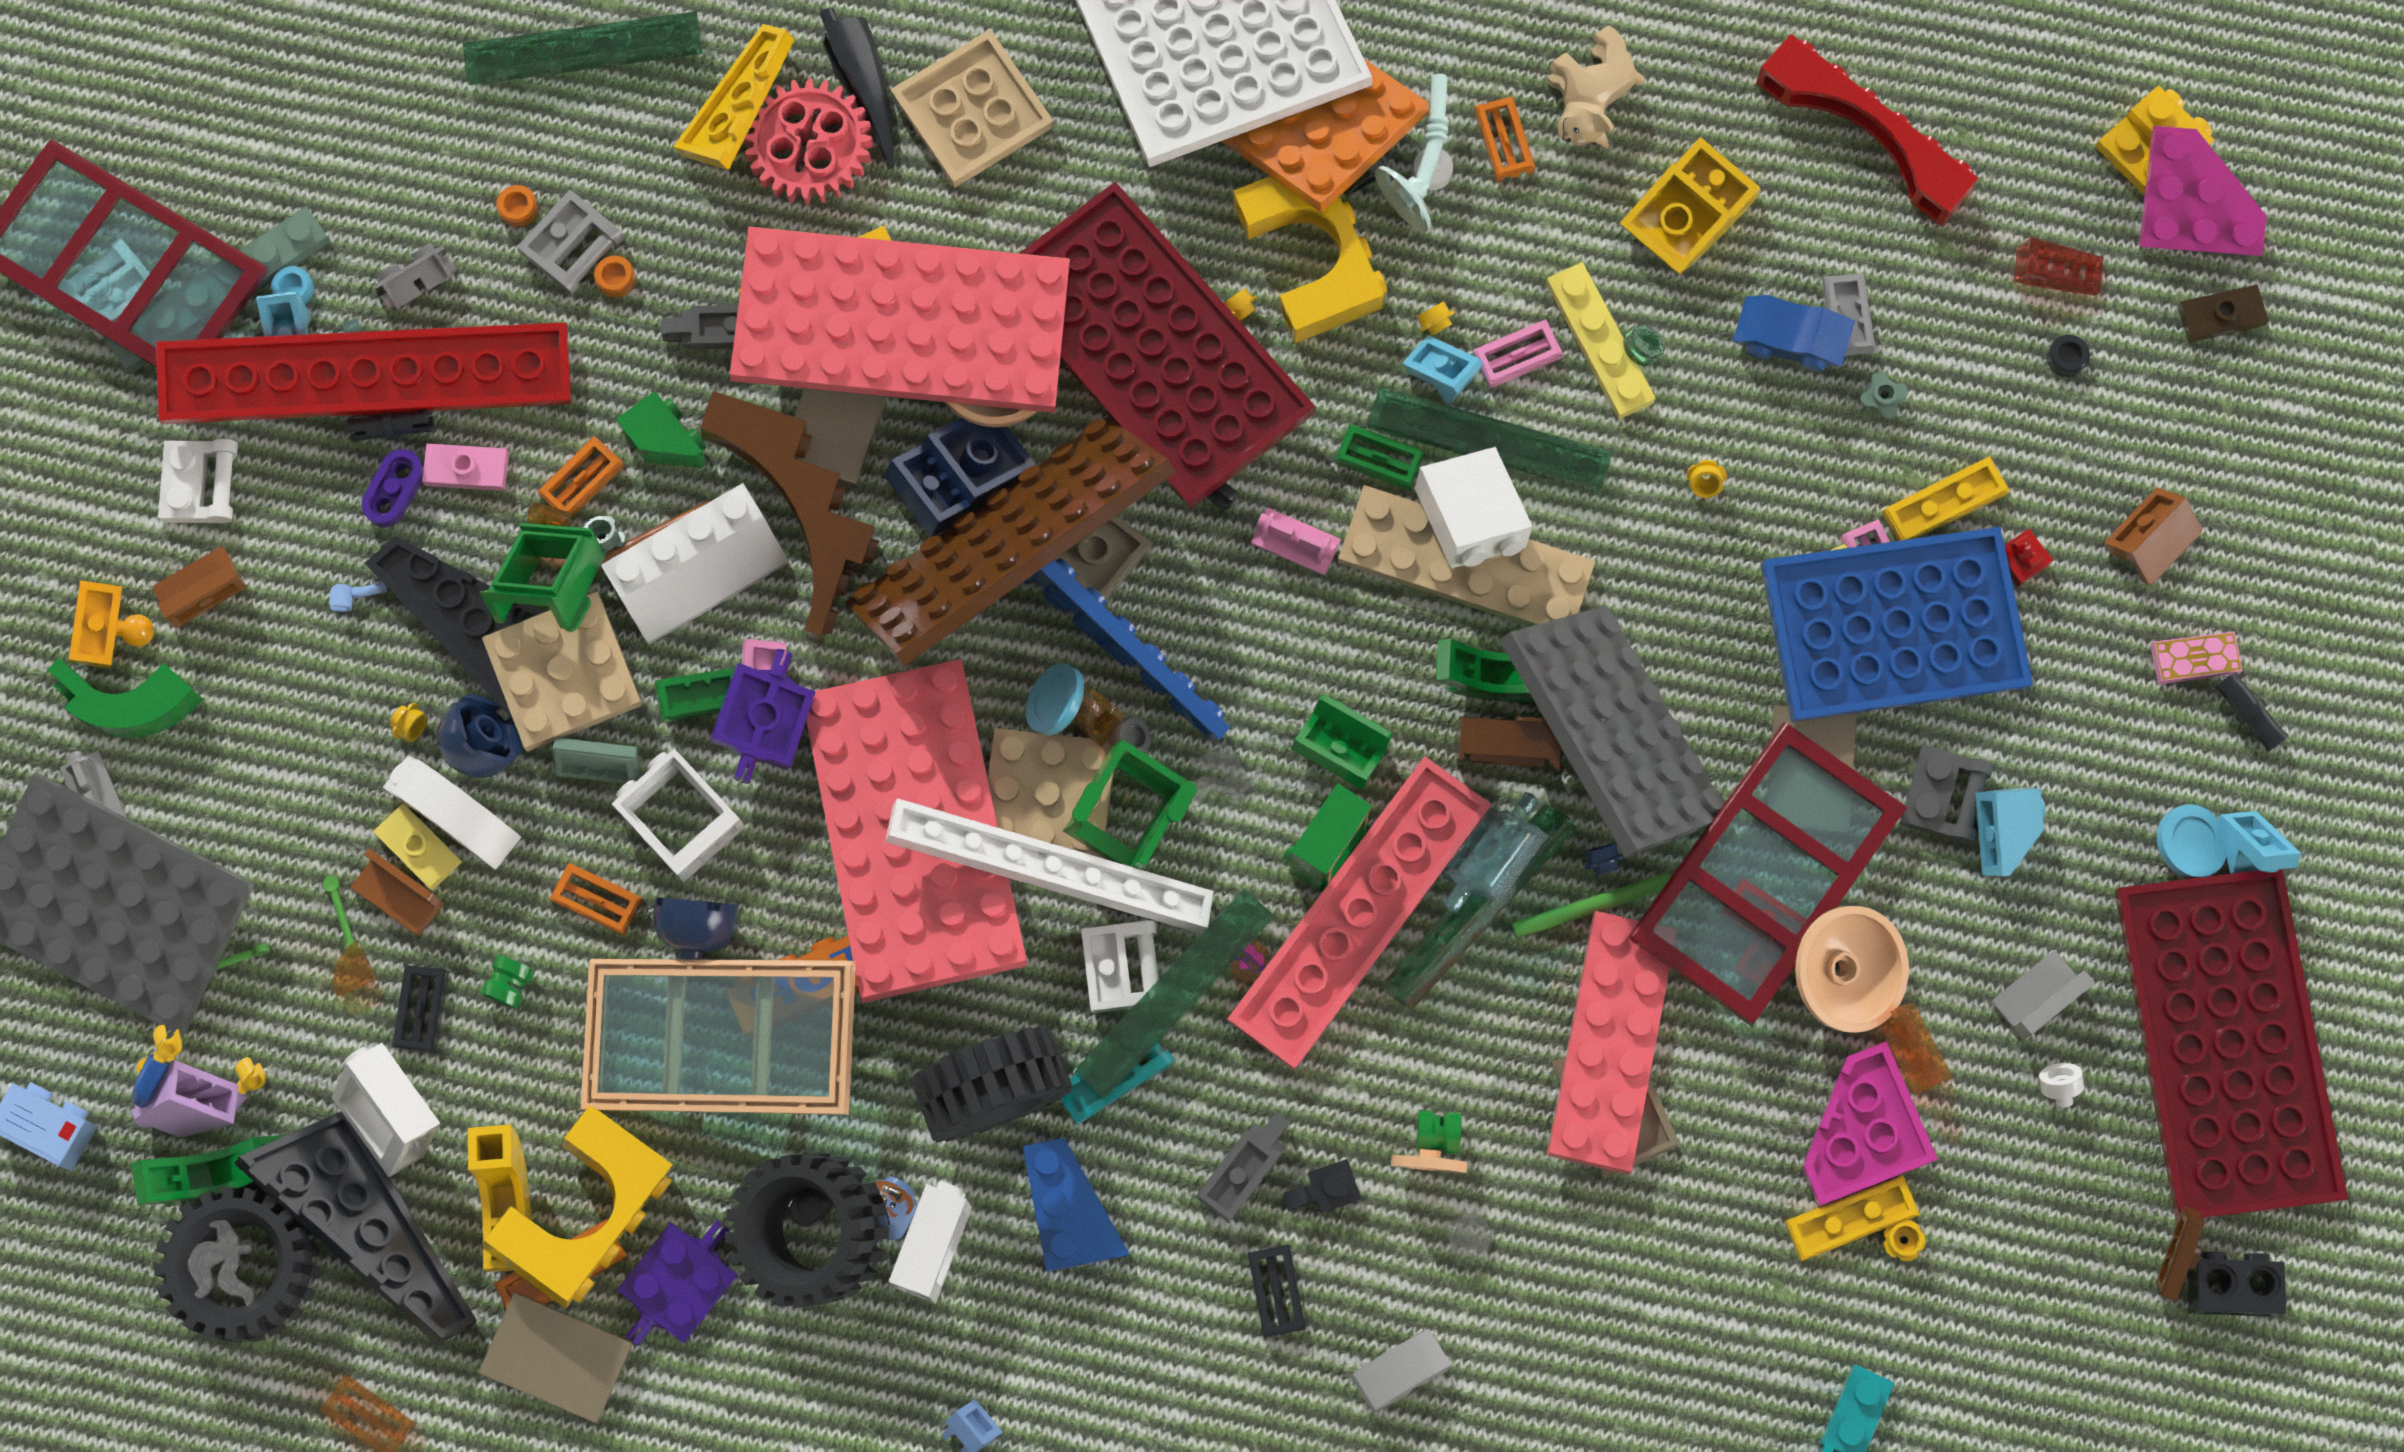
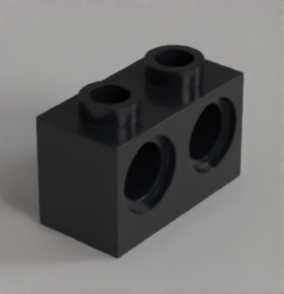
(2237, 1295)

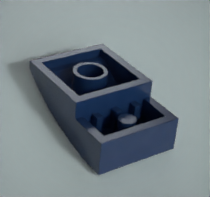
(956, 472)

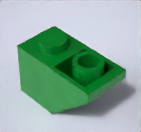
(659, 436)

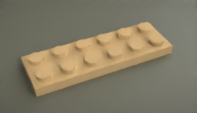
(1398, 544)

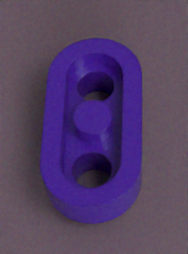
(389, 488)

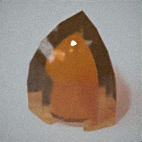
(1097, 716)

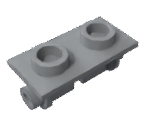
(426, 266)
(90, 778)

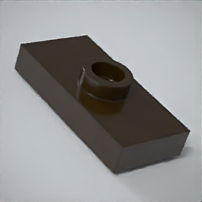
(2223, 313)

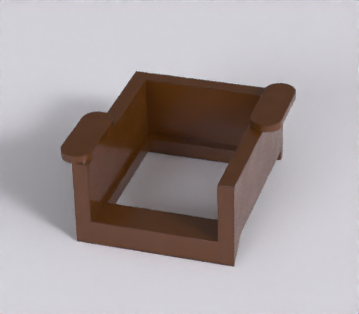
(1508, 742)

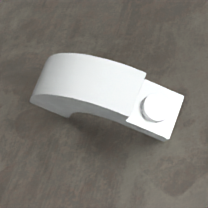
(452, 811)

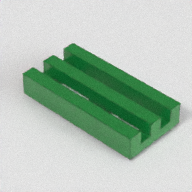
(1373, 470)

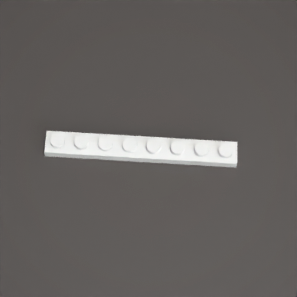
(1049, 866)

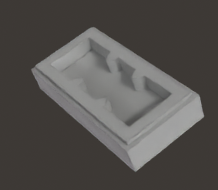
(1849, 298)

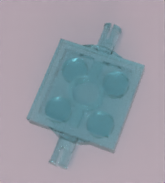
(1494, 854)

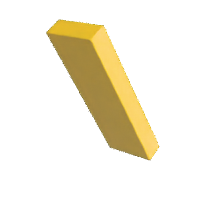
(1946, 501)
(1851, 1218)

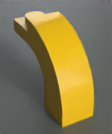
(501, 1176)

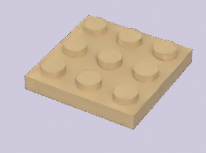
(972, 108)
(561, 678)
(1039, 782)

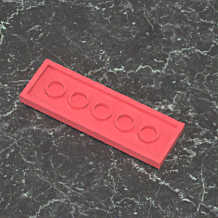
(1609, 1049)

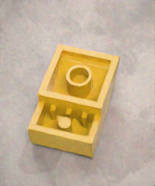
(1691, 206)

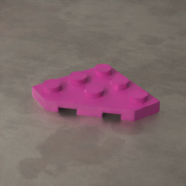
(2196, 199)
(1866, 1129)

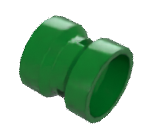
(507, 981)
(1439, 1131)

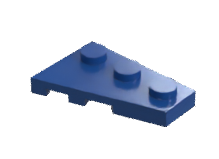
(1067, 1210)

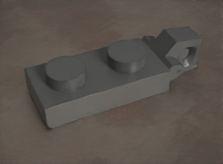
(702, 327)
(1243, 1168)

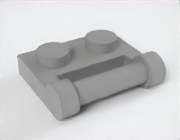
(561, 233)

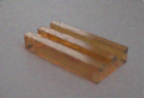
(398, 1436)

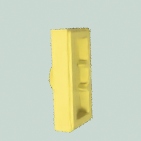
(417, 846)

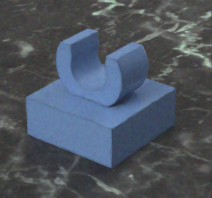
(972, 1427)

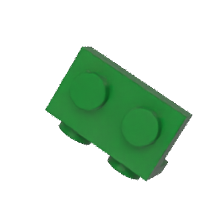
(1342, 741)

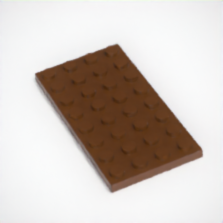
(1008, 538)

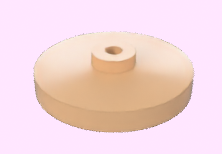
(1429, 1160)

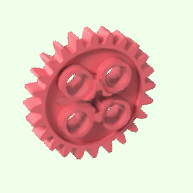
(842, 148)

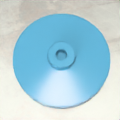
(1055, 699)
(2191, 841)

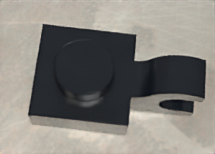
(1329, 1188)

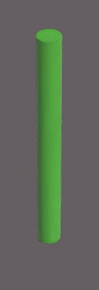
(1589, 906)

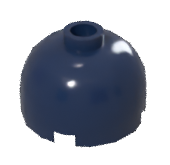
(477, 738)
(694, 925)

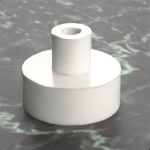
(1442, 172)
(2061, 1083)

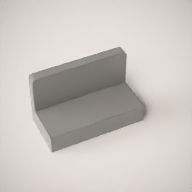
(2040, 994)

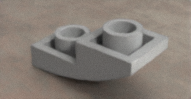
(1400, 1370)

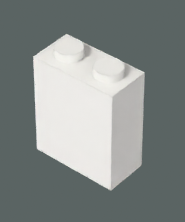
(1473, 508)

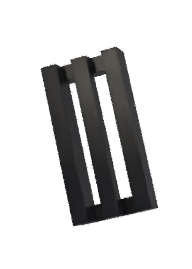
(435, 1018)
(1283, 1327)

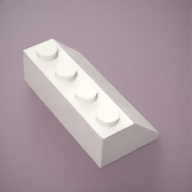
(695, 564)

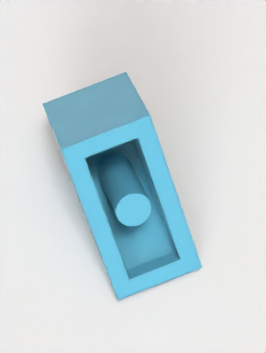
(2008, 827)

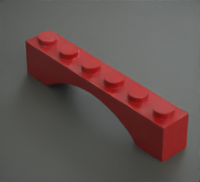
(1806, 80)

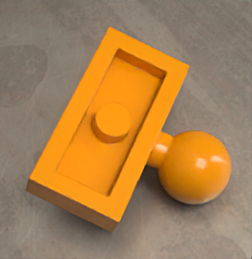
(98, 624)

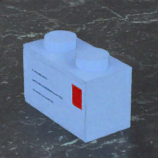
(44, 1127)

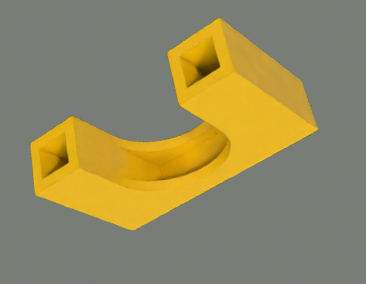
(1342, 294)
(564, 1265)

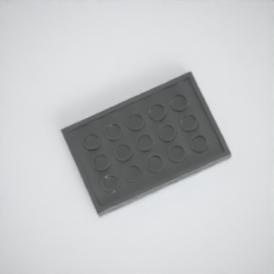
(1614, 729)
(114, 903)

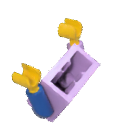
(186, 1098)

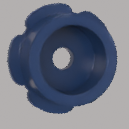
(1603, 859)

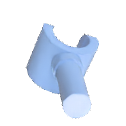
(342, 595)

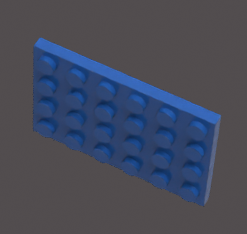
(1896, 624)

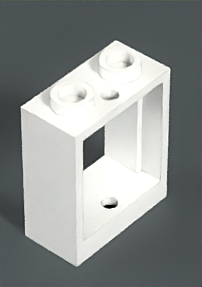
(706, 843)
(384, 1108)
(931, 1241)

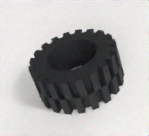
(991, 1083)
(761, 1236)
(280, 1300)

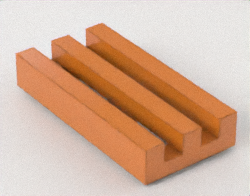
(1512, 169)
(571, 467)
(628, 914)

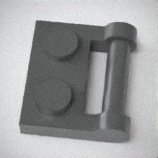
(1932, 791)

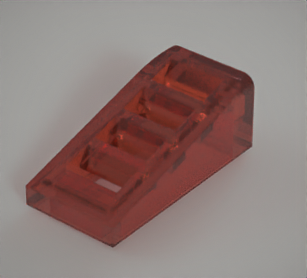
(2033, 262)

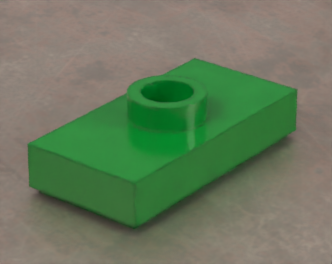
(692, 695)

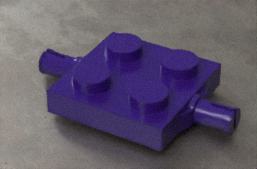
(762, 716)
(677, 1282)

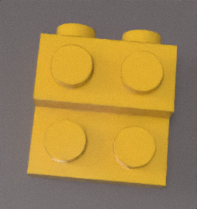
(2130, 140)

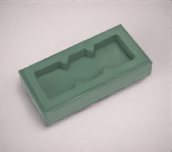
(595, 760)

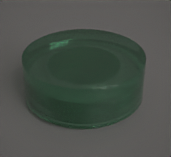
(1644, 345)

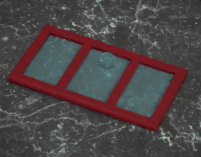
(119, 257)
(1766, 871)

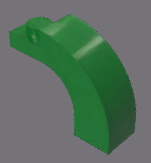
(1479, 673)
(137, 713)
(185, 1178)

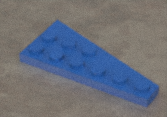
(1118, 640)

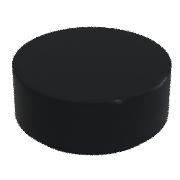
(2068, 355)

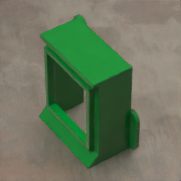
(568, 591)
(1174, 790)
(1329, 838)

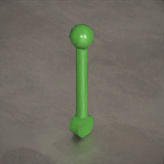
(332, 886)
(255, 951)

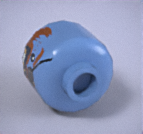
(899, 1204)

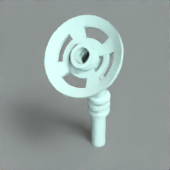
(1408, 195)

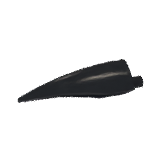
(859, 69)

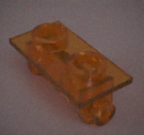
(1914, 1049)

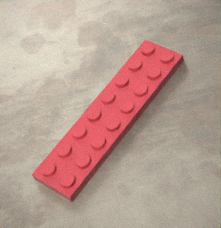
(1359, 913)

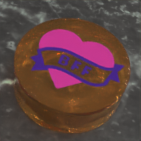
(1251, 962)

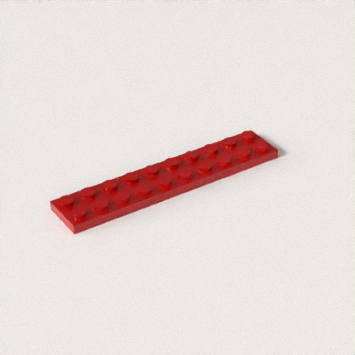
(362, 373)

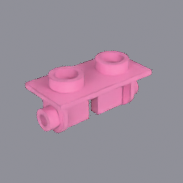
(1295, 541)

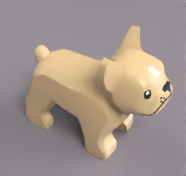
(1593, 88)

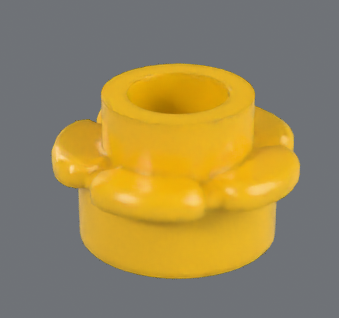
(1241, 304)
(1435, 319)
(1708, 486)
(408, 722)
(1907, 1251)

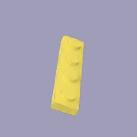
(1600, 340)

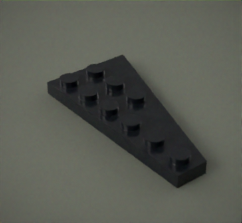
(447, 606)
(354, 1209)

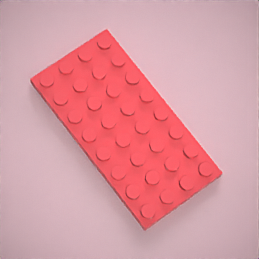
(900, 319)
(907, 912)

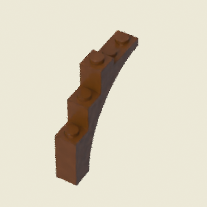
(772, 446)

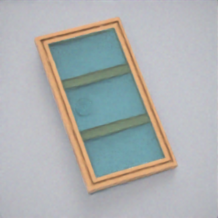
(719, 1036)

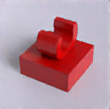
(2026, 557)

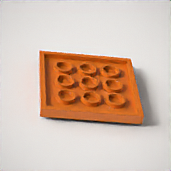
(1333, 143)

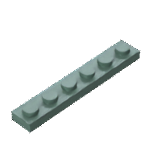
(277, 248)

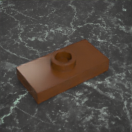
(2181, 1253)

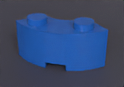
(1793, 332)

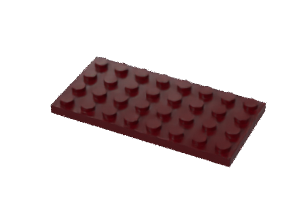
(1165, 348)
(2230, 1044)

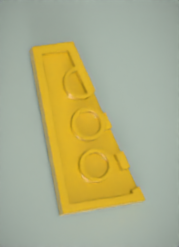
(730, 110)

